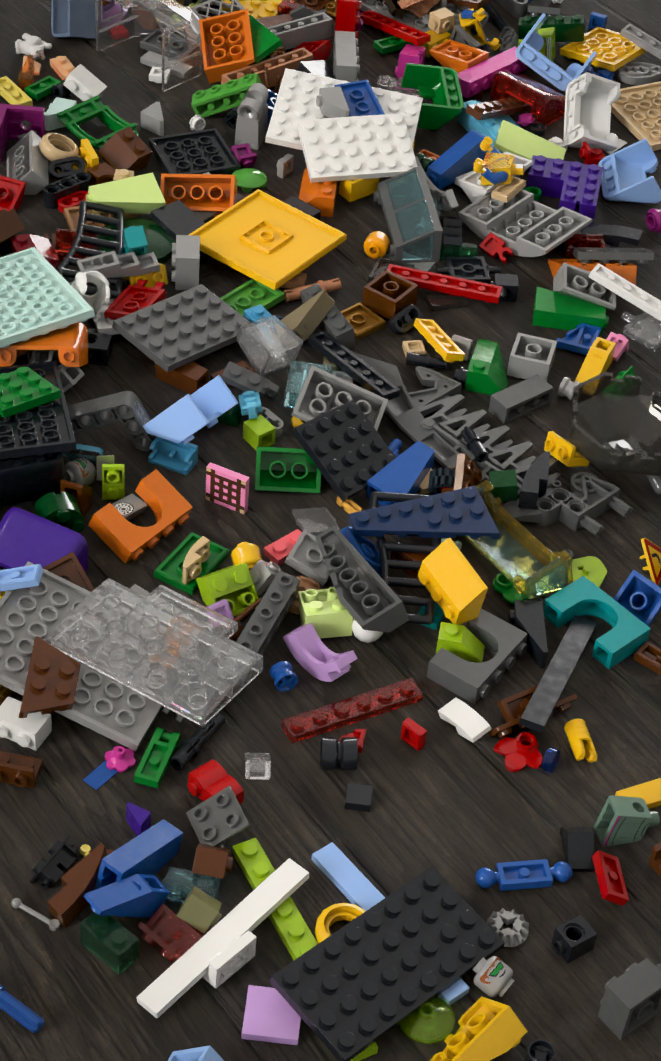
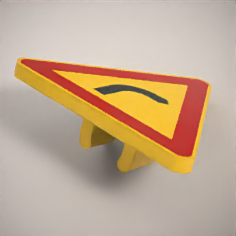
(653, 558)

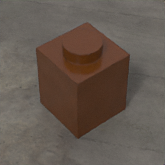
(212, 861)

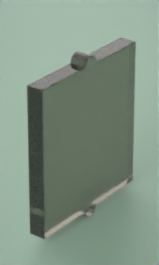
(89, 455)

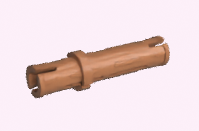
(328, 286)

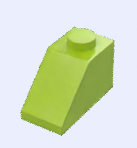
(460, 642)

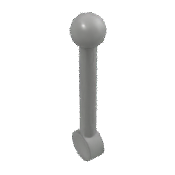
(54, 924)

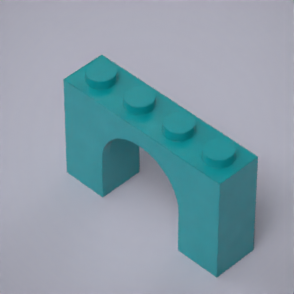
(585, 598)

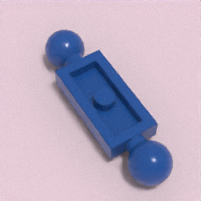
(523, 874)

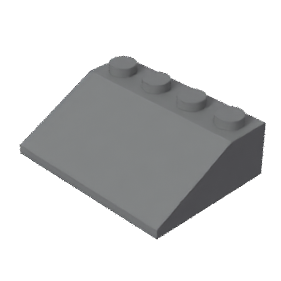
(326, 391)

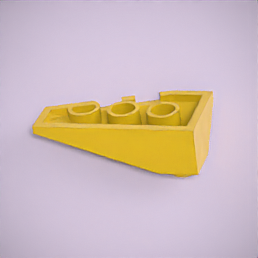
(484, 1033)

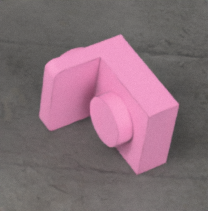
(622, 344)

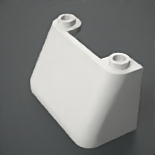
(589, 112)

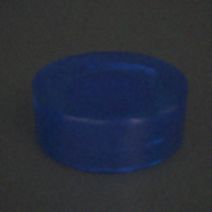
(550, 759)

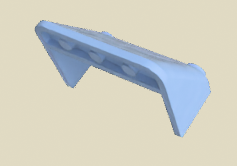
(626, 177)

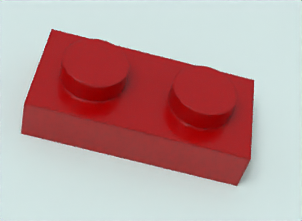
(610, 878)

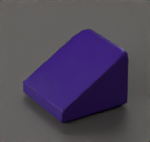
(138, 818)

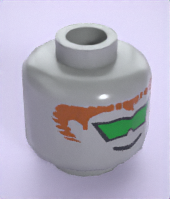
(79, 471)
(493, 976)

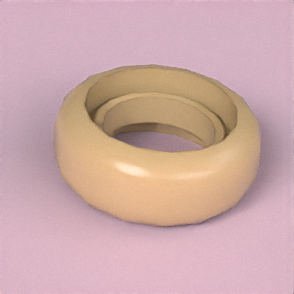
(52, 141)

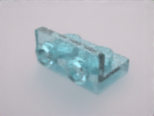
(181, 881)

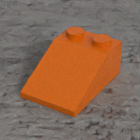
(458, 55)

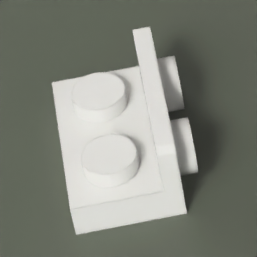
(228, 962)

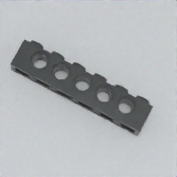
(270, 613)

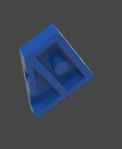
(579, 339)

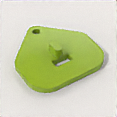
(592, 569)

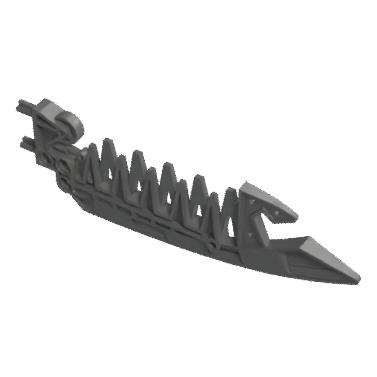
(575, 509)

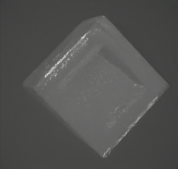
(257, 766)

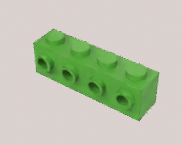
(222, 96)

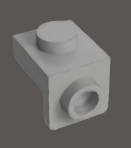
(263, 574)

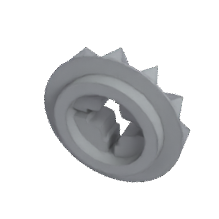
(519, 930)

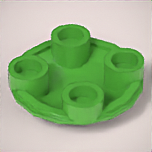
(250, 179)

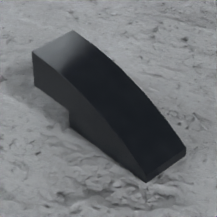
(535, 482)

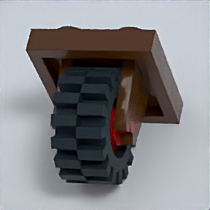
(462, 476)

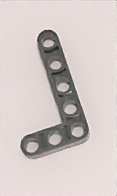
(114, 408)

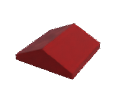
(11, 193)

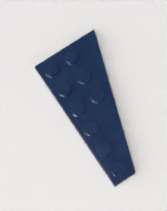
(431, 517)

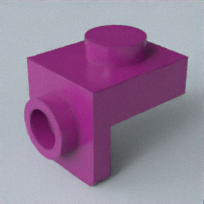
(244, 155)

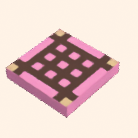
(227, 488)

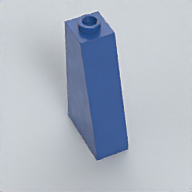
(456, 160)
(403, 473)
(141, 855)

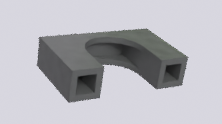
(475, 679)

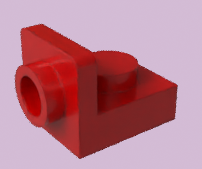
(589, 155)

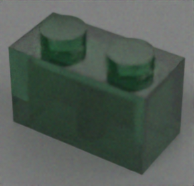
(109, 941)

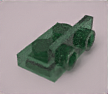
(465, 250)

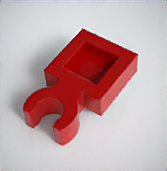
(495, 246)

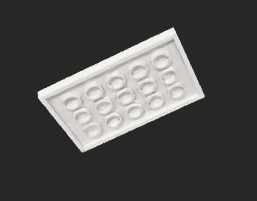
(356, 147)

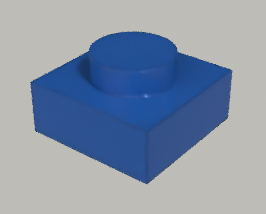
(597, 20)

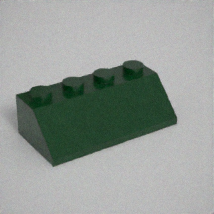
(566, 27)

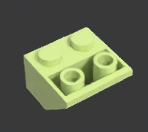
(324, 612)

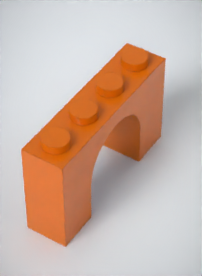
(130, 540)

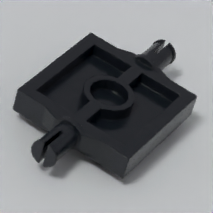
(468, 268)

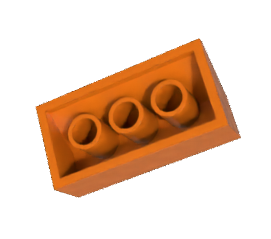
(200, 191)
(319, 194)

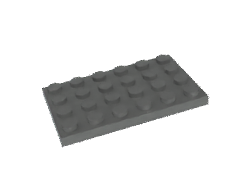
(181, 327)

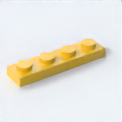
(439, 340)

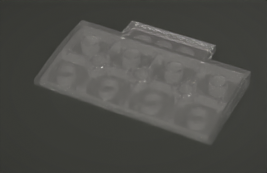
(160, 648)

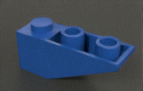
(130, 897)

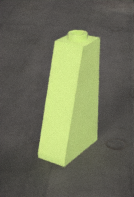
(133, 194)

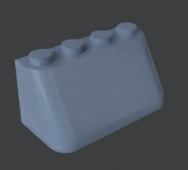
(73, 19)

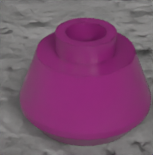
(653, 220)

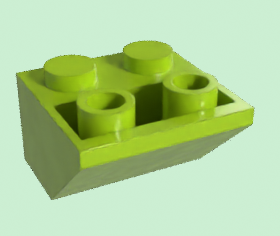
(231, 584)

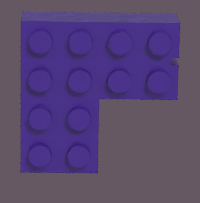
(567, 180)

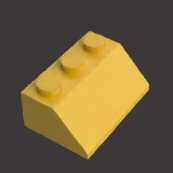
(453, 583)

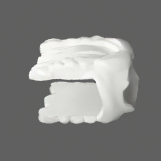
(101, 298)

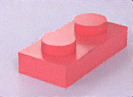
(280, 549)

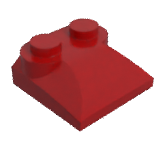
(319, 49)

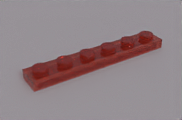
(351, 710)

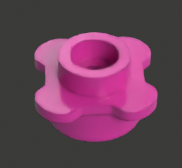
(525, 119)

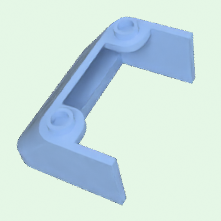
(529, 54)
(192, 413)

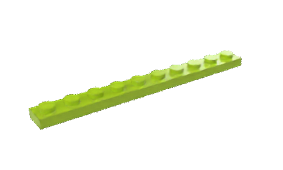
(285, 917)

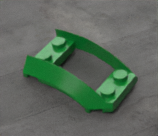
(91, 109)

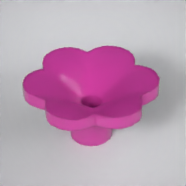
(120, 759)

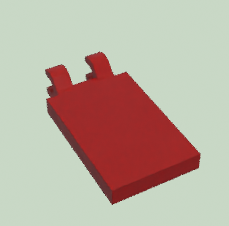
(135, 298)

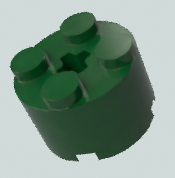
(61, 510)

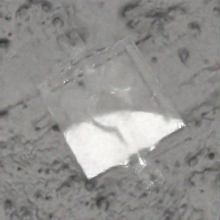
(643, 329)

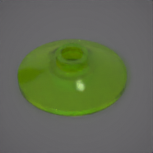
(432, 1026)

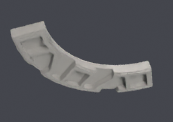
(442, 200)

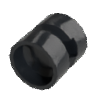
(338, 753)

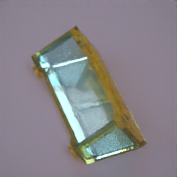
(519, 554)

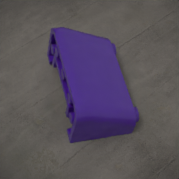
(37, 540)

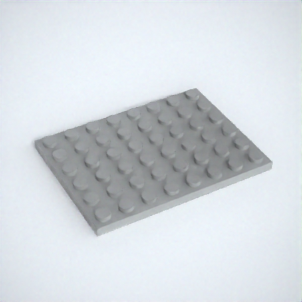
(98, 700)

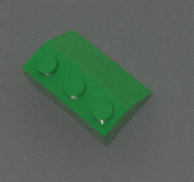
(286, 471)

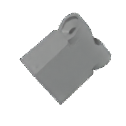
(252, 117)

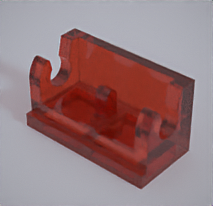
(64, 240)
(583, 240)

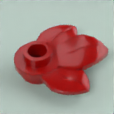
(519, 752)

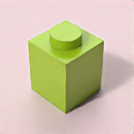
(259, 432)

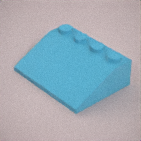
(486, 127)

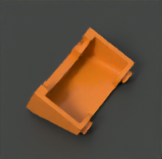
(70, 343)

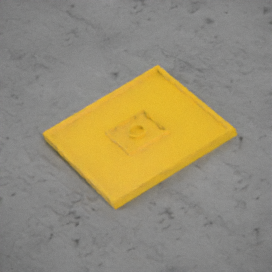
(267, 239)

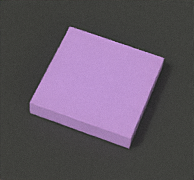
(269, 1017)

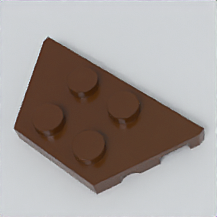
(49, 680)

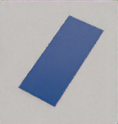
(99, 776)

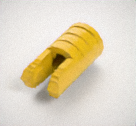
(580, 740)

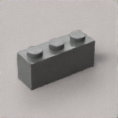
(520, 399)

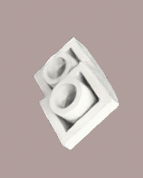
(465, 719)

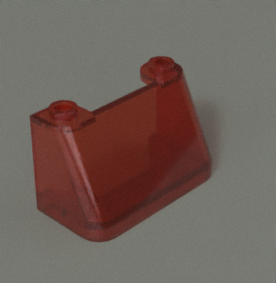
(545, 102)

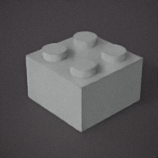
(185, 261)
(531, 357)

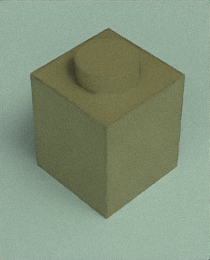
(200, 910)

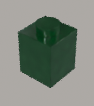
(504, 484)

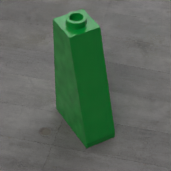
(566, 312)

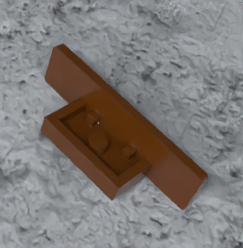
(515, 705)

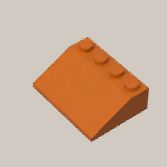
(226, 43)
(625, 270)

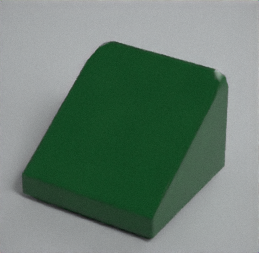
(231, 417)

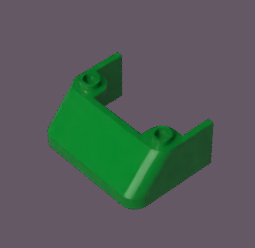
(441, 86)

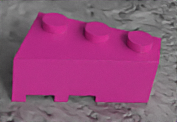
(409, 54)

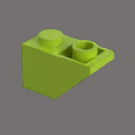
(113, 481)

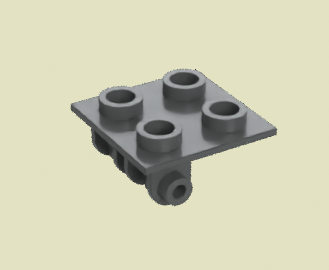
(218, 818)

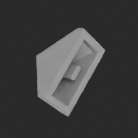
(153, 119)

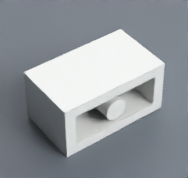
(84, 83)
(27, 731)

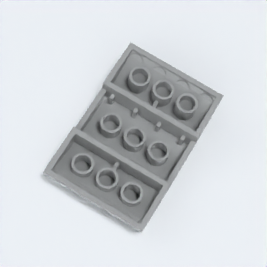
(522, 223)

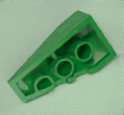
(486, 369)

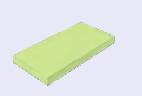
(524, 143)

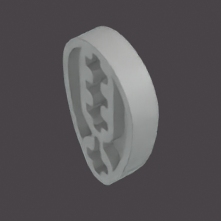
(639, 73)

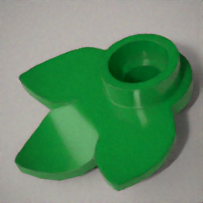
(507, 589)

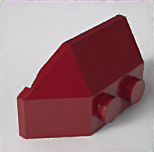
(27, 241)

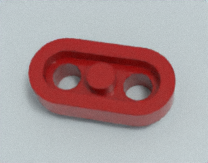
(71, 200)

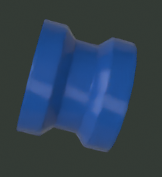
(283, 676)

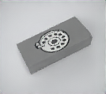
(130, 506)

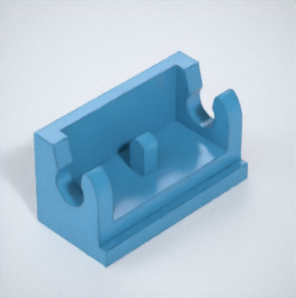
(173, 456)

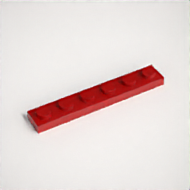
(395, 28)
(449, 284)

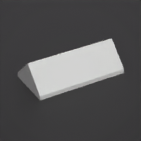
(472, 182)

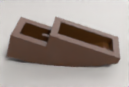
(76, 882)

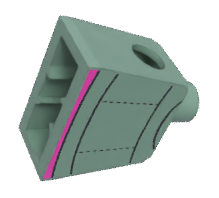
(624, 820)

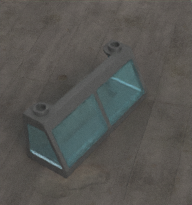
(410, 217)

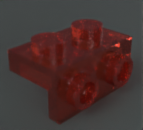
(170, 933)

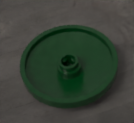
(157, 238)

